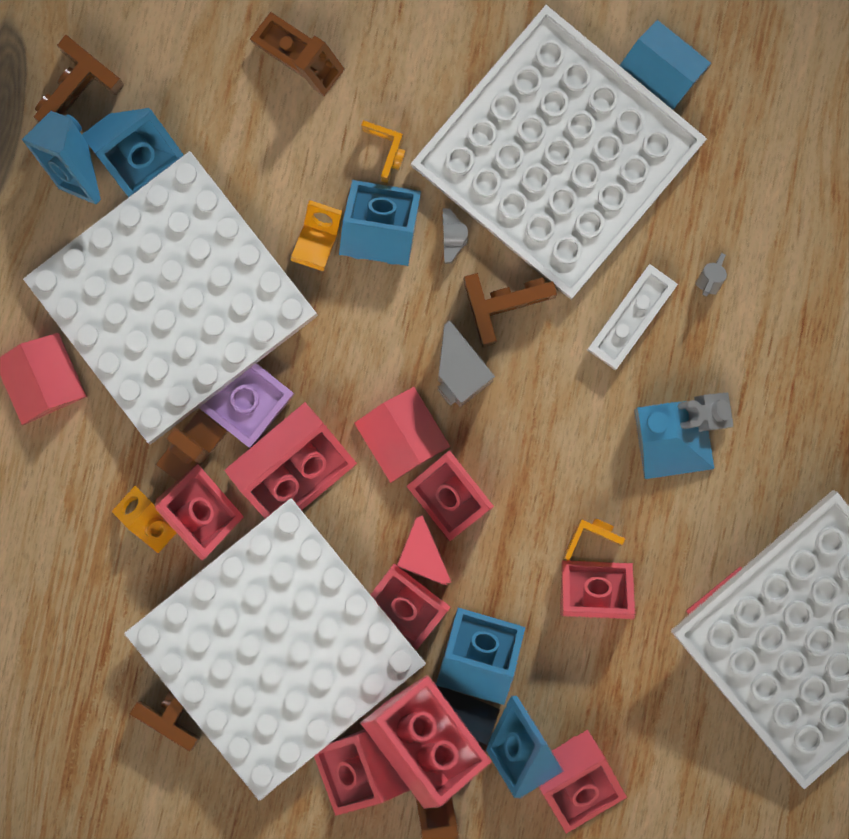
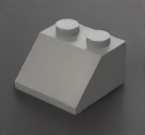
(461, 369)

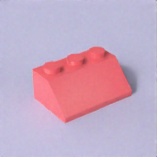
(291, 461)
(426, 743)

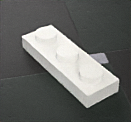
(632, 317)

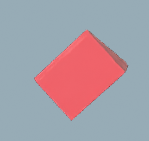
(40, 378)
(402, 434)
(450, 495)
(198, 511)
(422, 555)
(597, 590)
(409, 605)

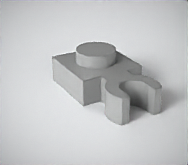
(708, 412)

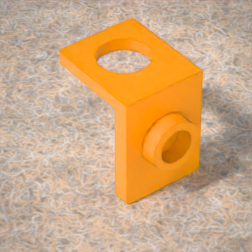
(395, 154)
(317, 237)
(144, 520)
(598, 528)

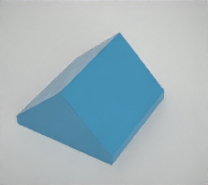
(665, 64)
(521, 751)

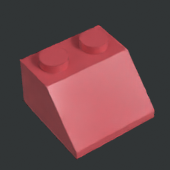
(357, 773)
(585, 784)

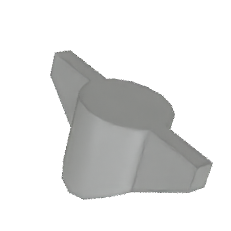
(454, 235)
(712, 277)

